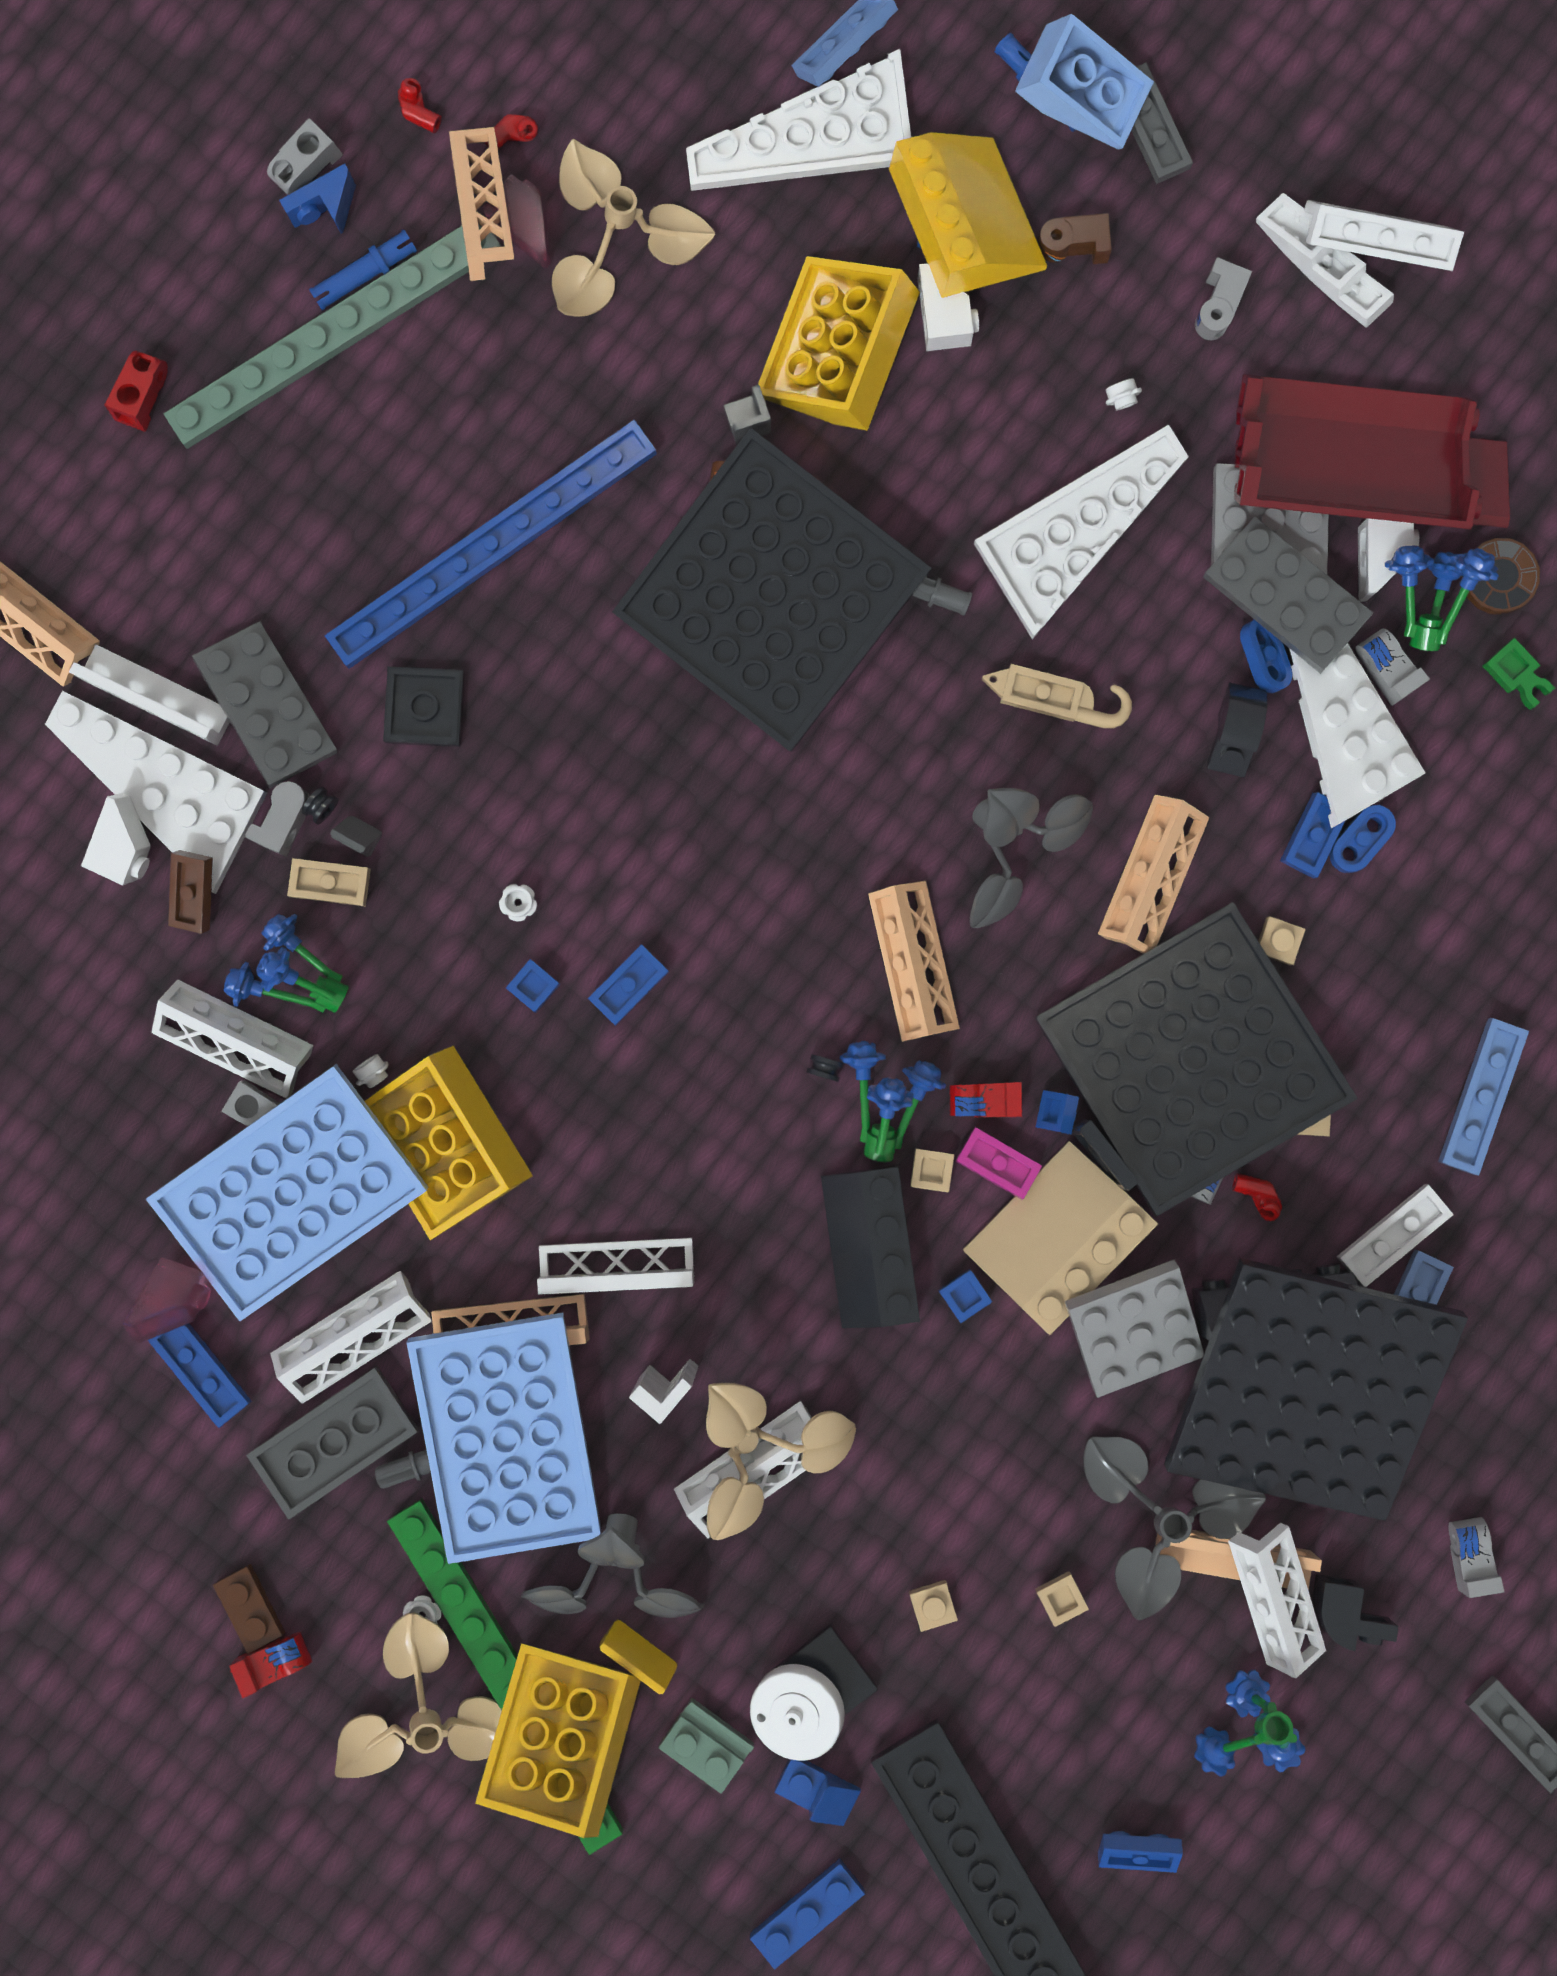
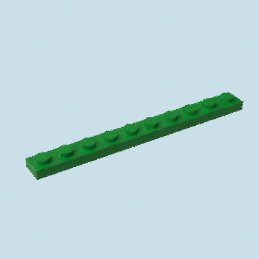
(470, 1619)

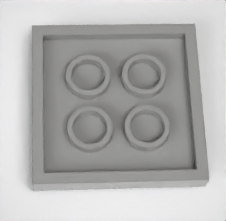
(1302, 530)
(1135, 1328)

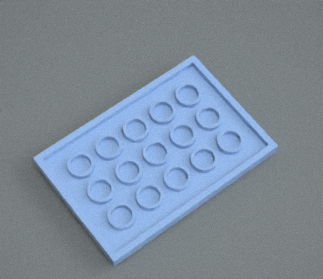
(287, 1192)
(504, 1437)

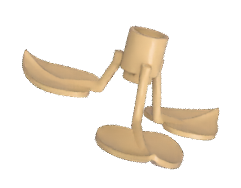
(594, 178)
(733, 1423)
(371, 1746)

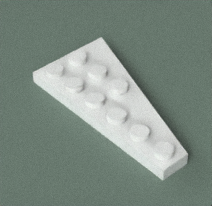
(818, 133)
(1062, 538)
(1352, 736)
(173, 792)

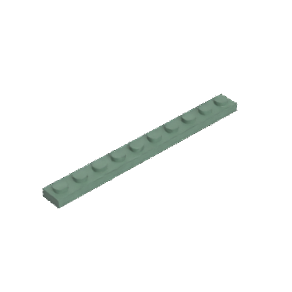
(322, 338)

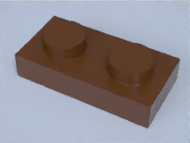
(190, 891)
(249, 1608)

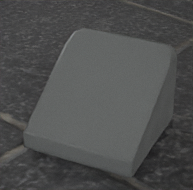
(357, 835)

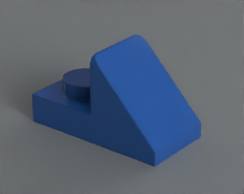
(329, 192)
(818, 1791)

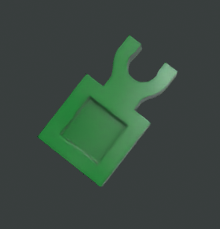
(1515, 668)

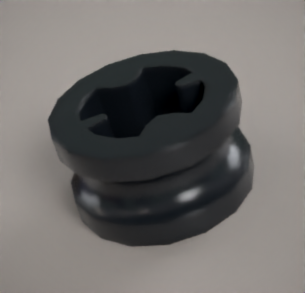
(320, 805)
(824, 1068)

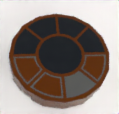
(1516, 581)

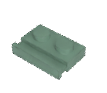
(706, 1745)

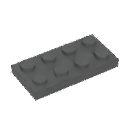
(1287, 594)
(264, 704)
(332, 1442)

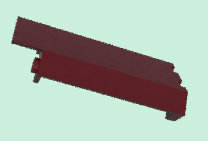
(1367, 454)

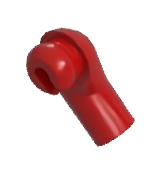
(413, 106)
(514, 129)
(1262, 1193)

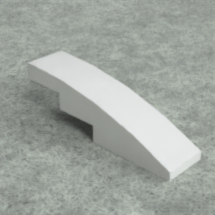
(1332, 270)

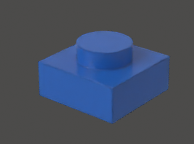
(533, 986)
(1057, 1112)
(965, 1295)

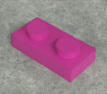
(998, 1163)

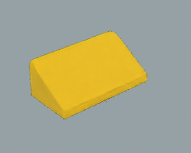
(638, 1656)

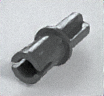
(943, 595)
(403, 1469)

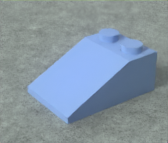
(1084, 82)

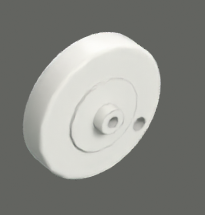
(797, 1712)

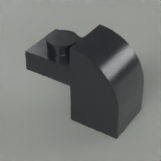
(1239, 729)
(1339, 1614)

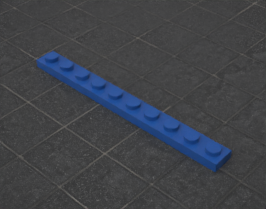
(491, 544)

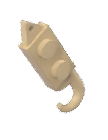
(1055, 696)

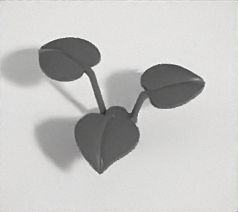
(1002, 819)
(614, 1548)
(1147, 1577)

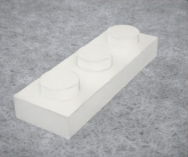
(1395, 1235)

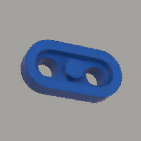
(1265, 657)
(1361, 840)

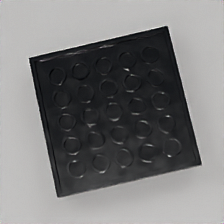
(771, 590)
(1195, 1059)
(1314, 1389)

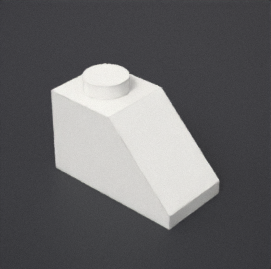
(946, 320)
(1377, 545)
(118, 842)

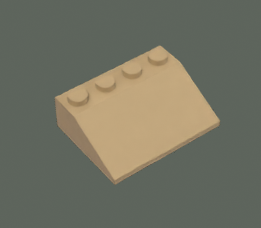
(1060, 1237)

